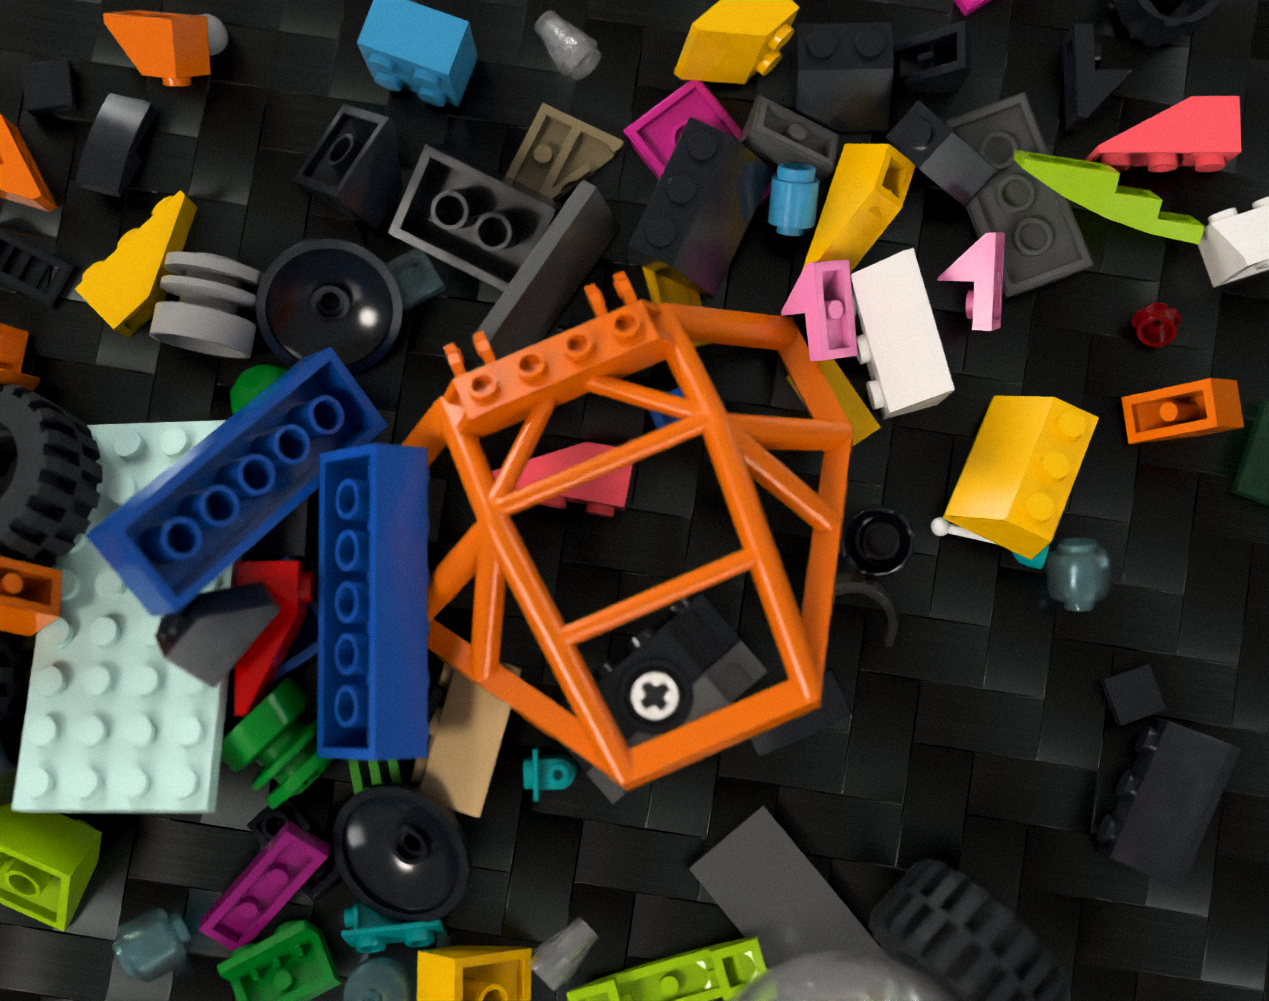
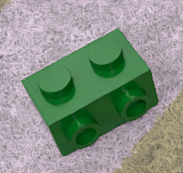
(283, 967)

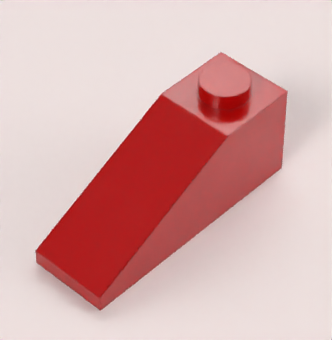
(260, 663)

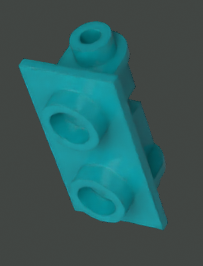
(547, 772)
(374, 931)

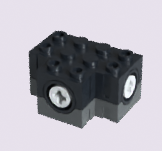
(672, 679)

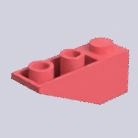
(1191, 133)
(600, 495)

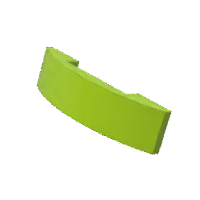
(687, 976)

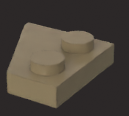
(561, 153)

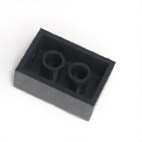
(471, 215)

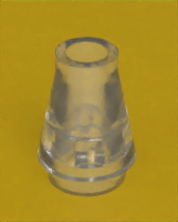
(570, 48)
(562, 954)

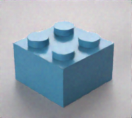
(418, 50)

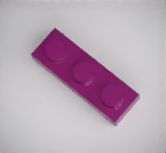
(264, 886)

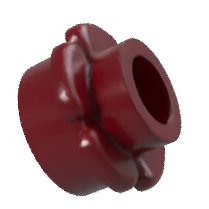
(1156, 333)

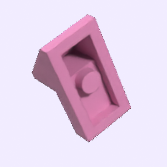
(984, 266)
(827, 301)

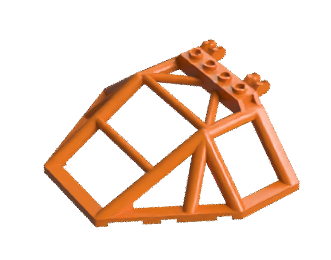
(594, 361)

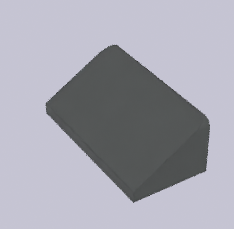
(786, 137)

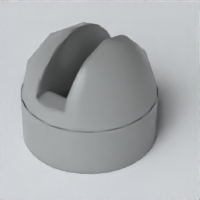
(216, 34)

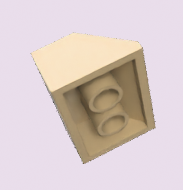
(462, 743)

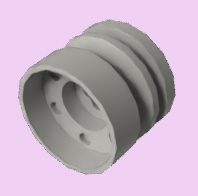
(210, 297)

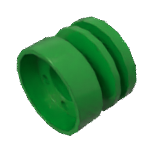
(278, 743)

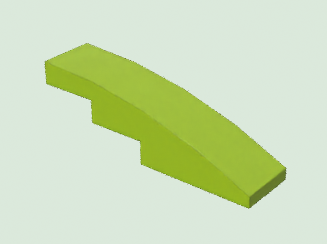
(1096, 189)

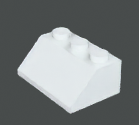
(1236, 243)
(898, 337)

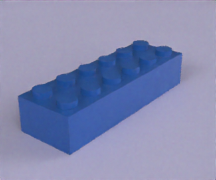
(235, 483)
(373, 603)

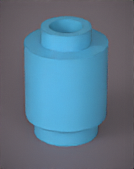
(793, 198)

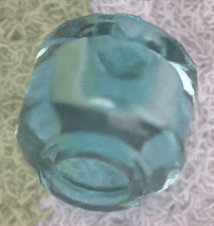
(1078, 573)
(151, 944)
(382, 974)

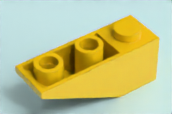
(860, 202)
(129, 280)

